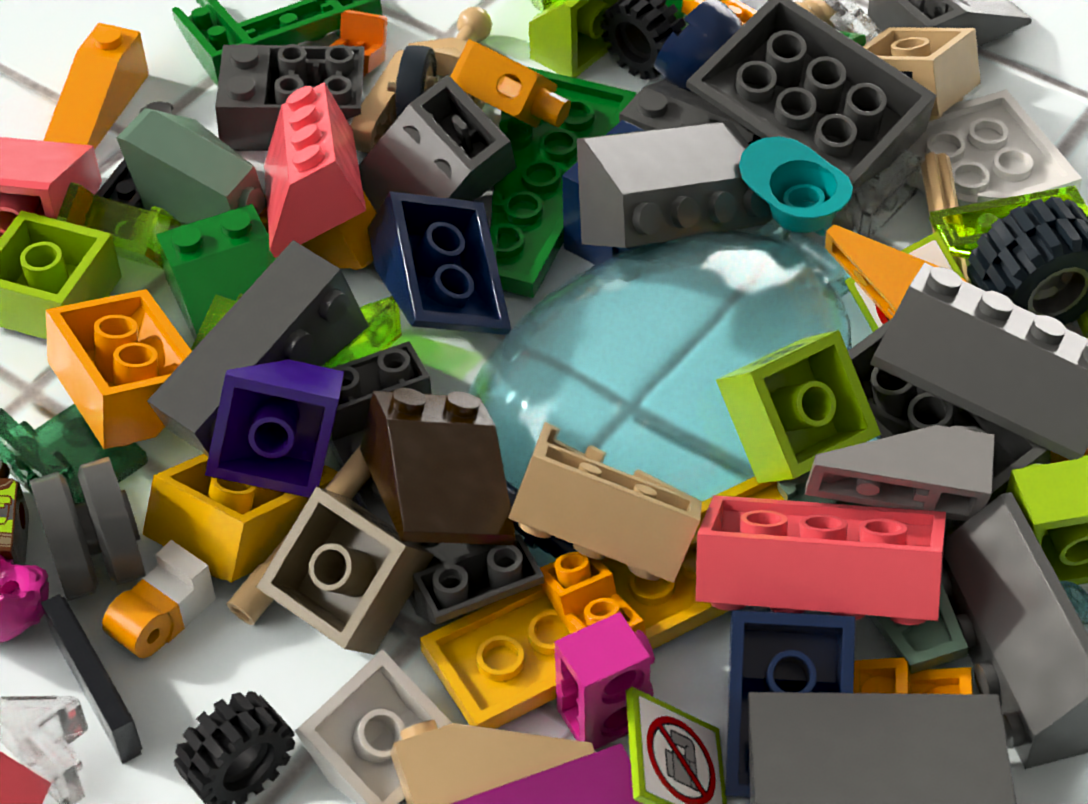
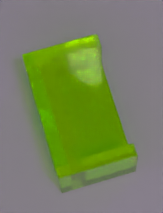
(131, 227)

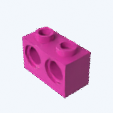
(593, 677)

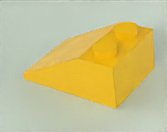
(220, 520)

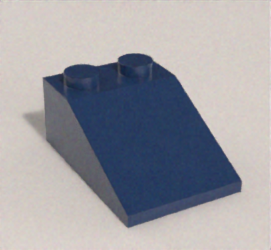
(439, 263)
(780, 656)

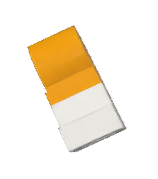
(161, 602)

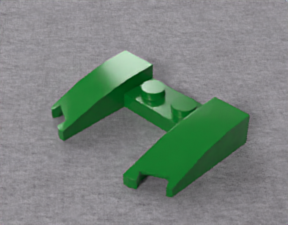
(303, 21)

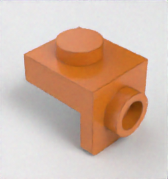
(366, 31)

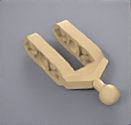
(379, 106)

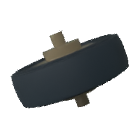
(415, 75)

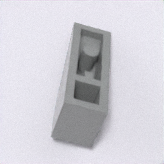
(911, 470)

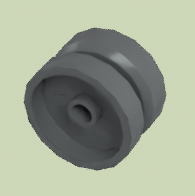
(88, 528)

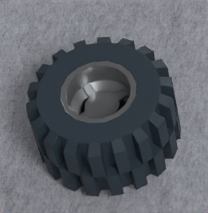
(1037, 259)

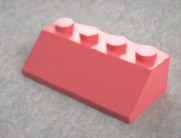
(310, 169)
(821, 558)

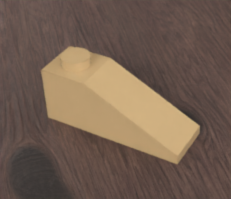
(468, 760)

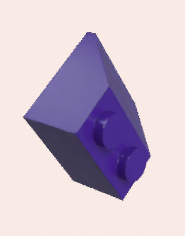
(275, 425)

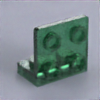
(60, 447)

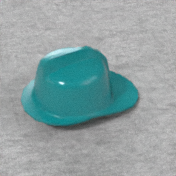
(796, 183)

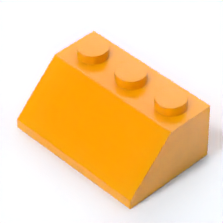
(113, 360)

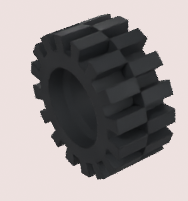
(639, 32)
(234, 749)

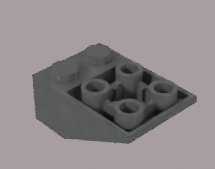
(988, 17)
(262, 77)
(438, 150)

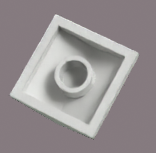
(359, 724)

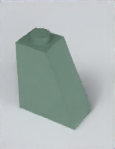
(187, 168)

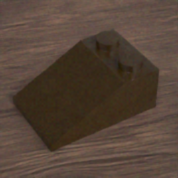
(438, 467)

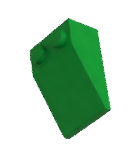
(214, 258)

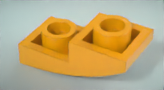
(585, 592)

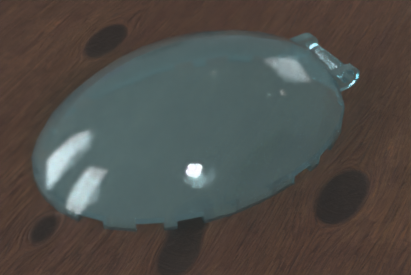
(637, 348)

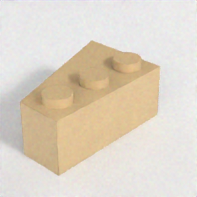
(605, 509)

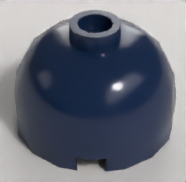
(708, 30)

